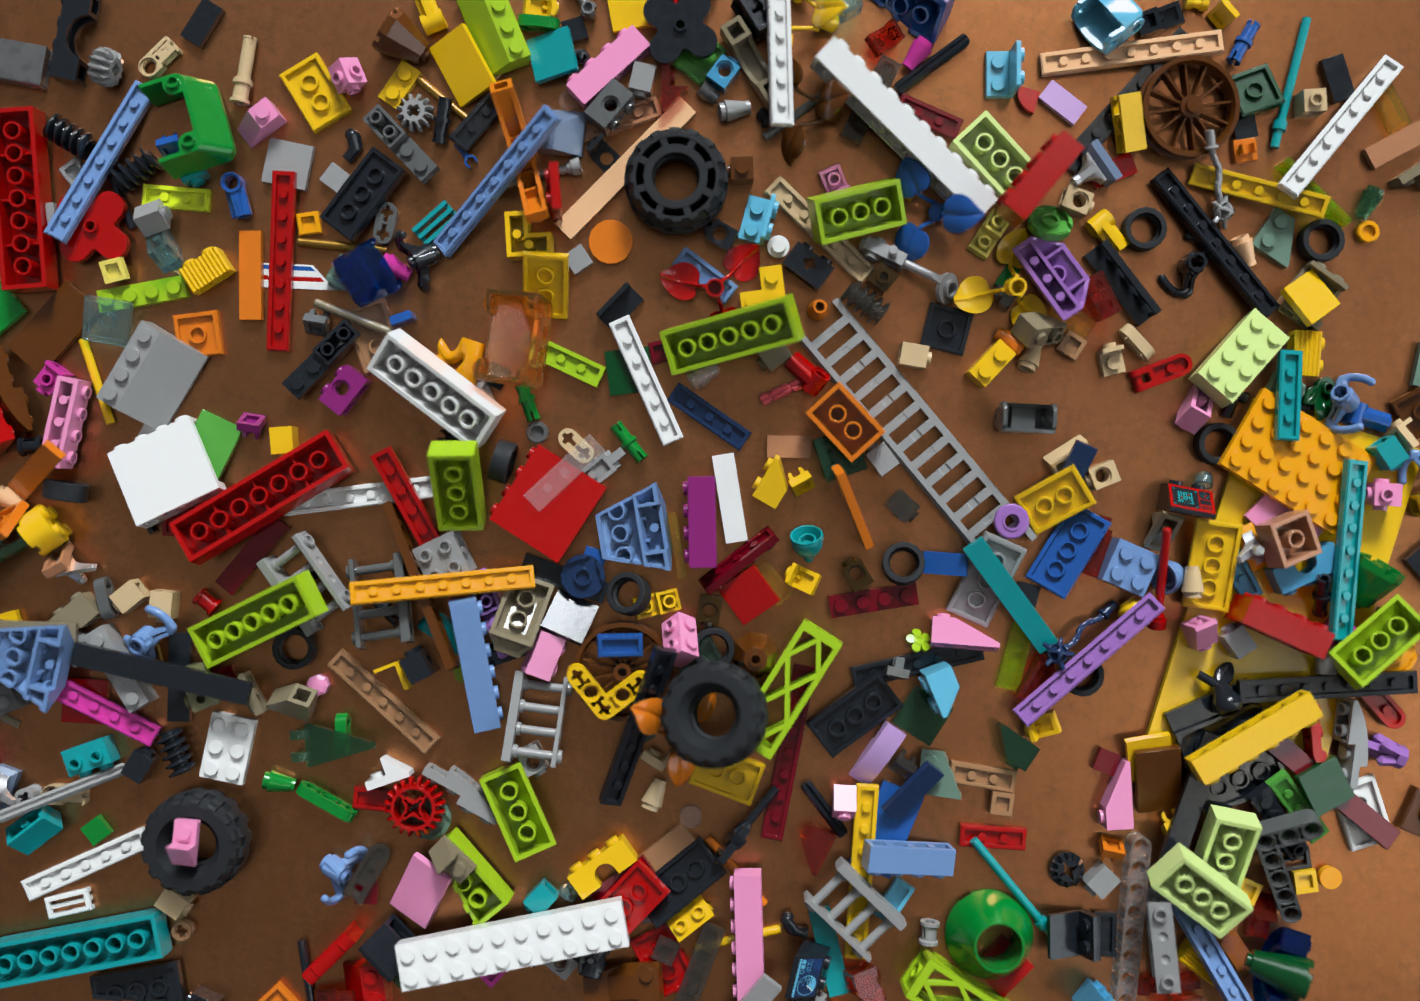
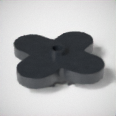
(671, 41)

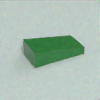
(1005, 274)

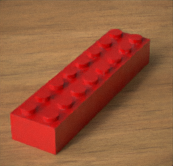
(26, 252)
(261, 498)

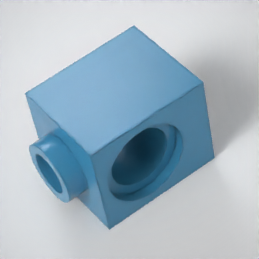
(720, 82)

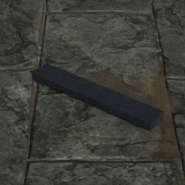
(917, 661)
(1188, 806)

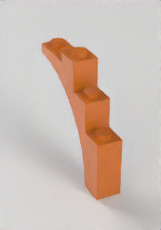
(512, 124)

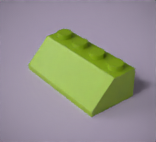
(496, 34)
(1376, 642)
(517, 811)

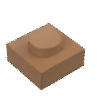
(1071, 345)
(1001, 803)

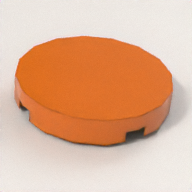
(610, 242)

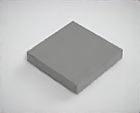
(289, 157)

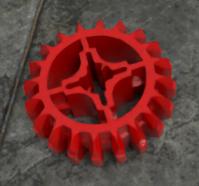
(408, 800)

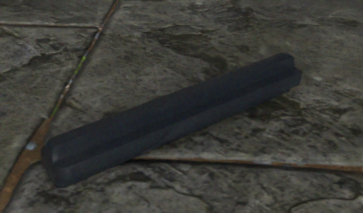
(931, 64)

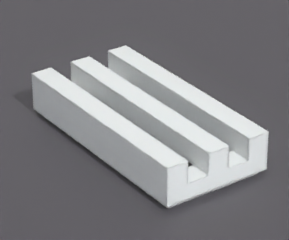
(87, 899)

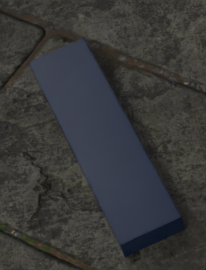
(709, 416)

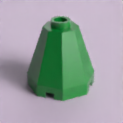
(1375, 580)

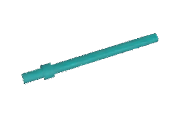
(1280, 125)
(1039, 920)

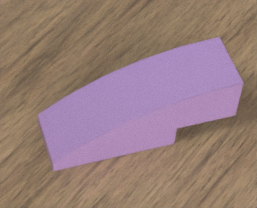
(877, 753)

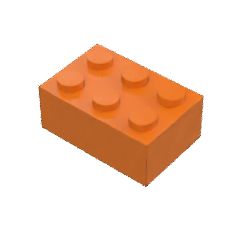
(845, 421)

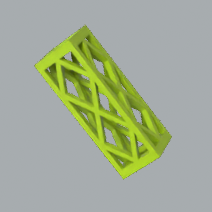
(767, 748)
(929, 961)

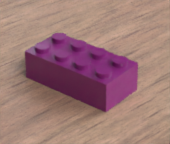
(701, 522)

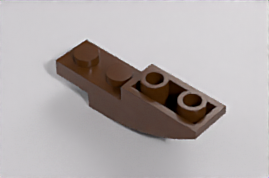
(13, 400)

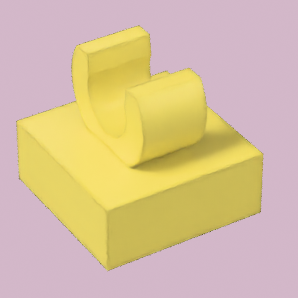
(114, 270)

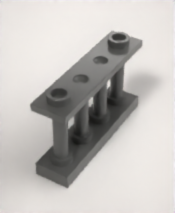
(401, 609)

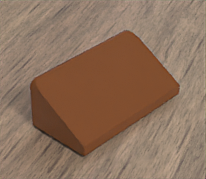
(1235, 951)

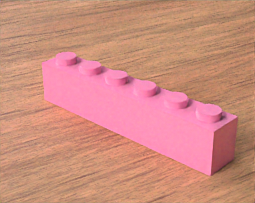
(747, 929)

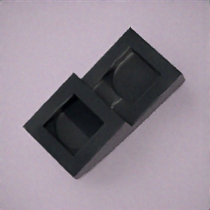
(1162, 18)

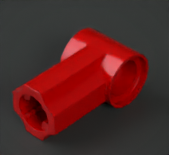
(812, 377)

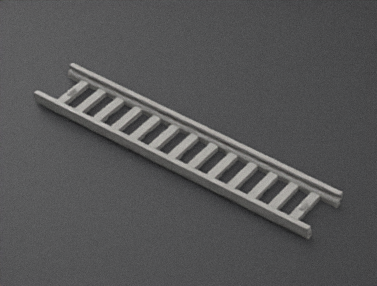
(933, 420)

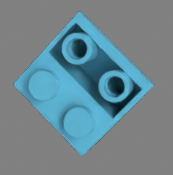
(941, 685)

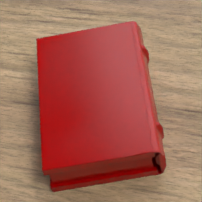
(332, 953)

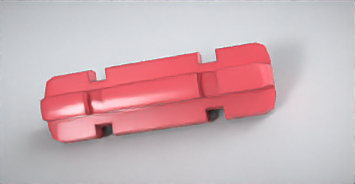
(780, 391)

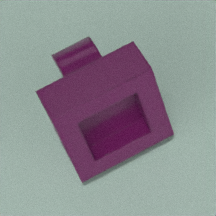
(251, 423)

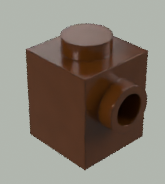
(741, 170)

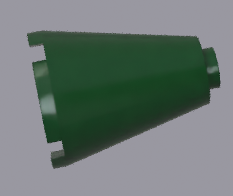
(1282, 972)

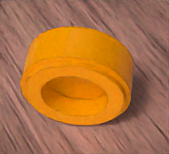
(1366, 232)
(1329, 877)

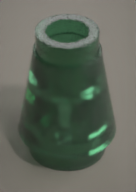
(1369, 201)

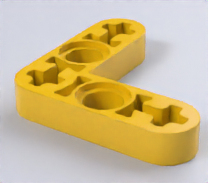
(608, 698)

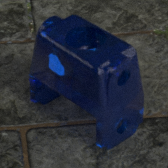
(366, 273)

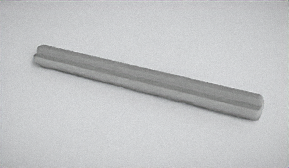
(61, 793)

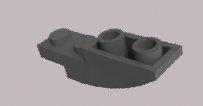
(401, 144)

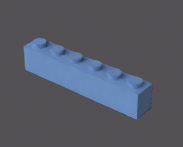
(474, 663)

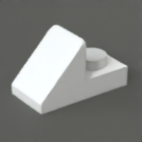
(393, 770)

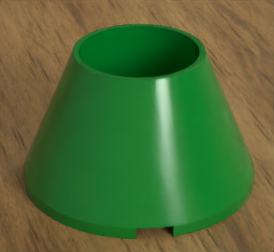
(974, 915)

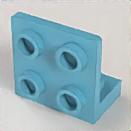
(1004, 72)
(756, 219)

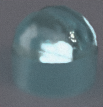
(1204, 478)
(568, 892)

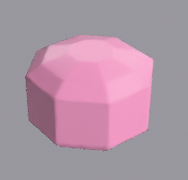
(320, 683)

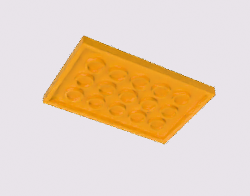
(1290, 472)

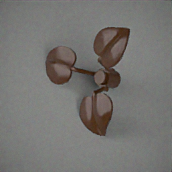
(828, 109)

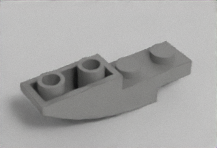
(1353, 738)
(456, 781)

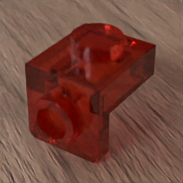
(885, 38)

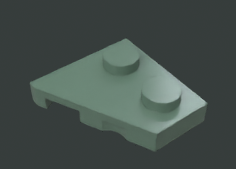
(1276, 237)
(947, 785)

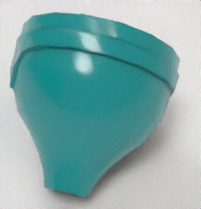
(807, 541)

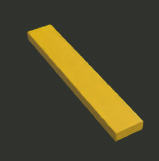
(1259, 191)

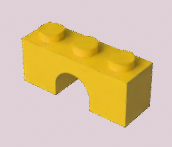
(617, 853)

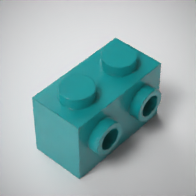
(91, 755)
(34, 829)

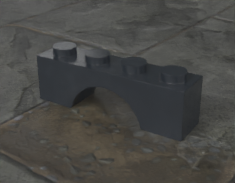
(65, 62)

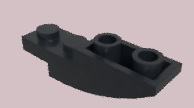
(322, 360)
(1267, 806)

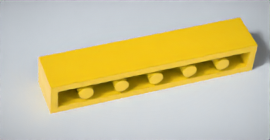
(1254, 737)

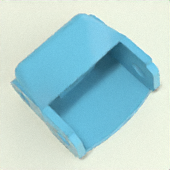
(1107, 22)

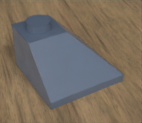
(568, 135)

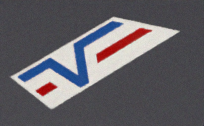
(303, 278)

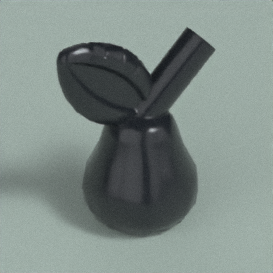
(1225, 699)

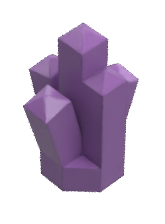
(1387, 751)

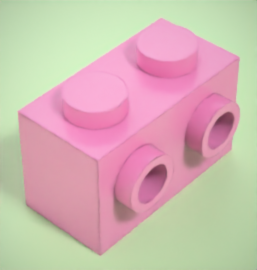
(681, 634)
(544, 655)

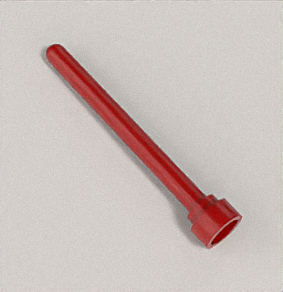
(1159, 622)

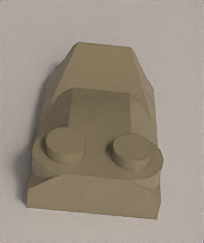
(520, 618)

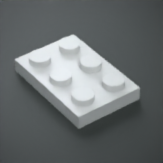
(228, 747)

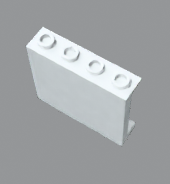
(165, 472)

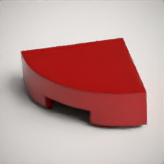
(1027, 99)

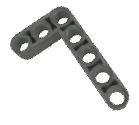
(1280, 833)

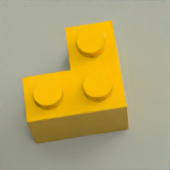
(520, 237)
(770, 286)

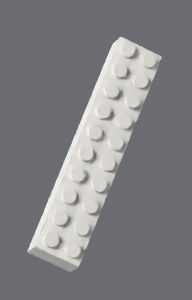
(898, 124)
(512, 943)

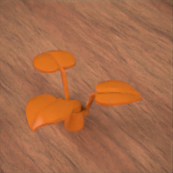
(647, 718)

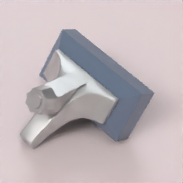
(1096, 166)
(8, 784)

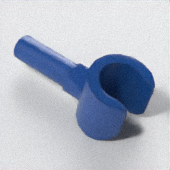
(466, 156)

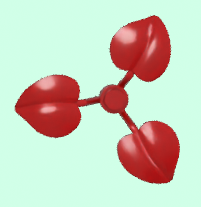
(683, 277)

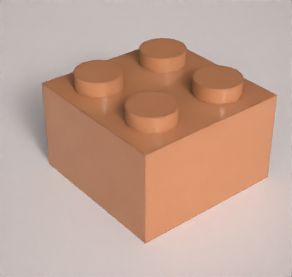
(1288, 538)

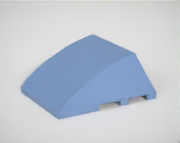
(637, 530)
(36, 661)

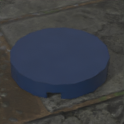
(583, 576)

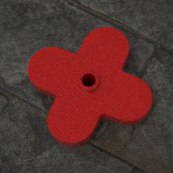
(105, 237)

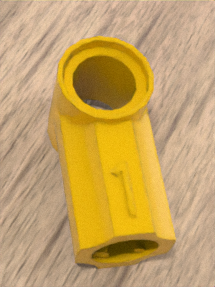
(431, 16)
(1103, 227)

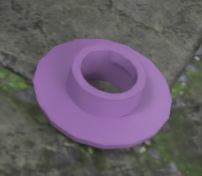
(1022, 521)

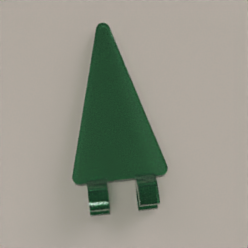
(326, 744)

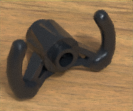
(419, 258)
(1188, 265)

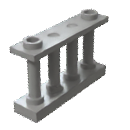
(274, 573)
(519, 705)
(860, 888)
(1162, 943)

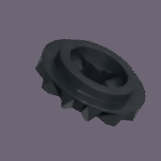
(1057, 867)

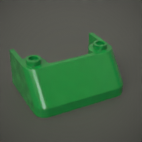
(211, 137)

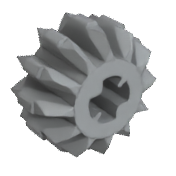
(105, 67)
(415, 104)

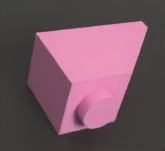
(260, 122)
(1194, 410)
(1200, 632)

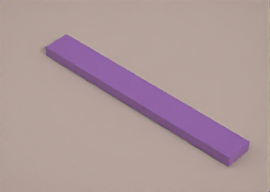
(1089, 659)

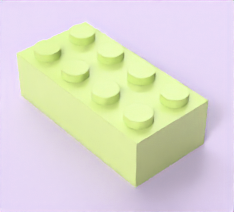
(990, 153)
(1238, 358)
(1228, 841)
(1199, 890)

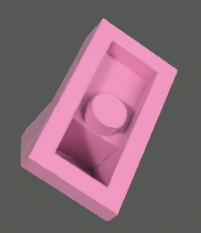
(185, 842)

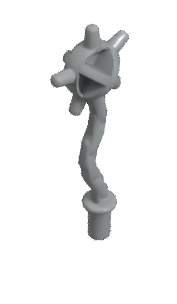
(1222, 208)

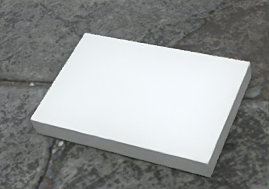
(1370, 794)

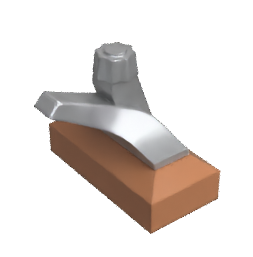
(61, 563)

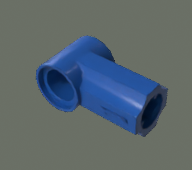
(237, 197)
(1369, 417)

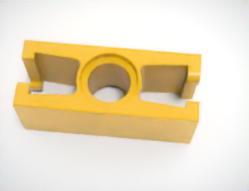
(1128, 122)

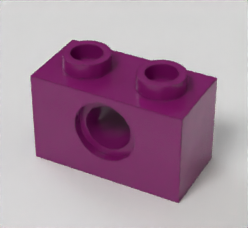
(356, 383)

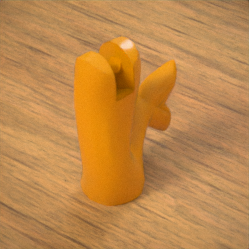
(467, 350)

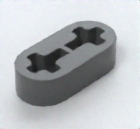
(391, 224)
(103, 589)

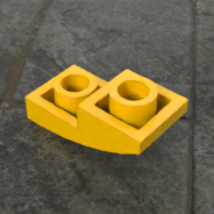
(660, 603)

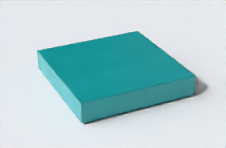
(552, 55)

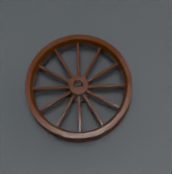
(1189, 106)
(623, 666)

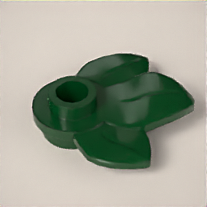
(1319, 397)

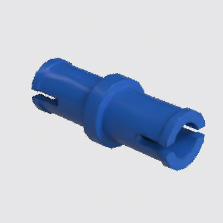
(1243, 42)

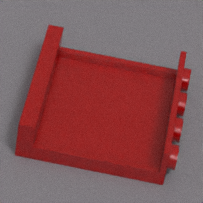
(560, 521)

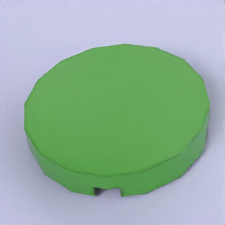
(1049, 223)

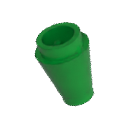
(278, 782)

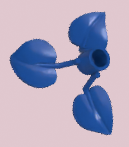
(957, 213)

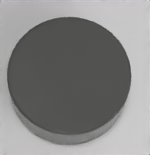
(537, 432)

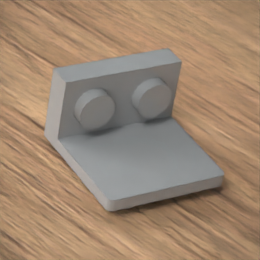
(444, 555)

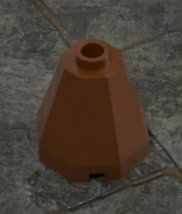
(401, 38)
(753, 644)

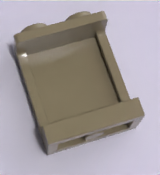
(1333, 281)

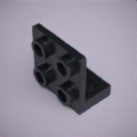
(1074, 935)

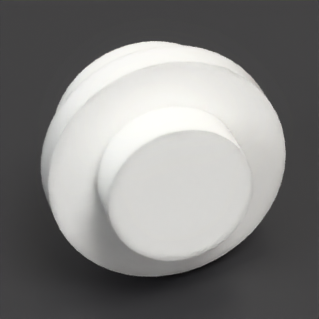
(778, 246)

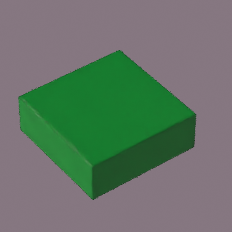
(97, 829)

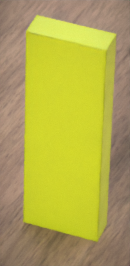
(179, 197)

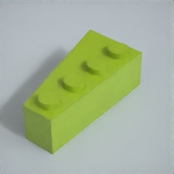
(483, 889)

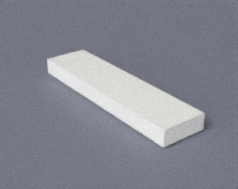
(729, 498)

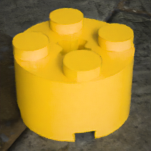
(42, 529)

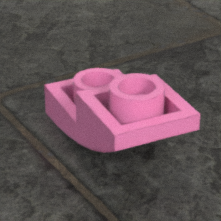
(833, 178)

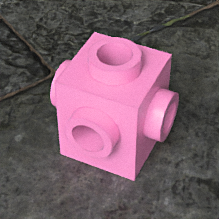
(347, 75)
(1383, 494)

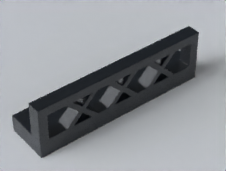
(1127, 288)

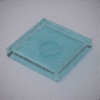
(107, 320)

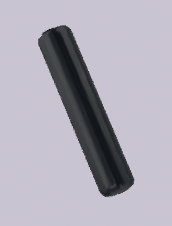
(823, 808)

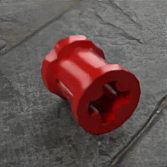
(207, 602)

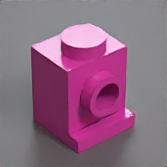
(50, 373)

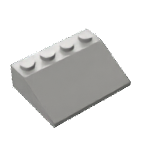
(152, 375)

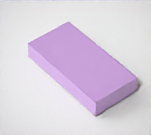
(1062, 102)

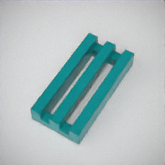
(416, 229)

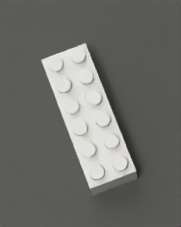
(435, 388)

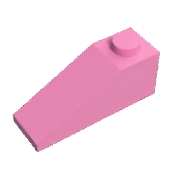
(953, 633)
(1117, 803)

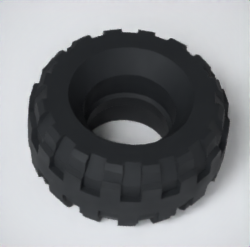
(682, 215)
(681, 719)
(224, 821)

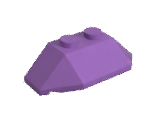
(1054, 274)

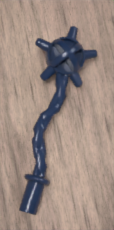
(1058, 653)

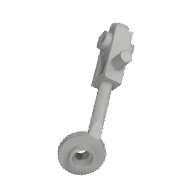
(877, 250)

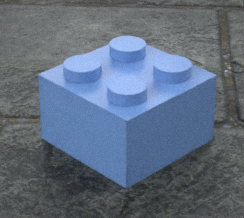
(1128, 566)

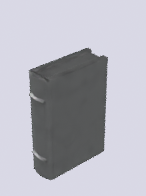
(24, 64)

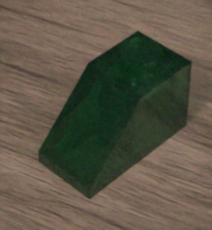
(1016, 748)

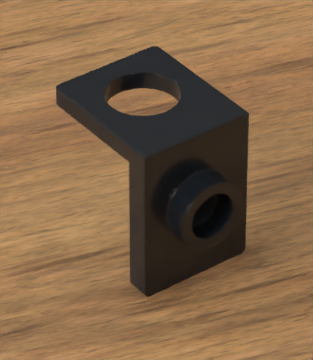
(597, 147)

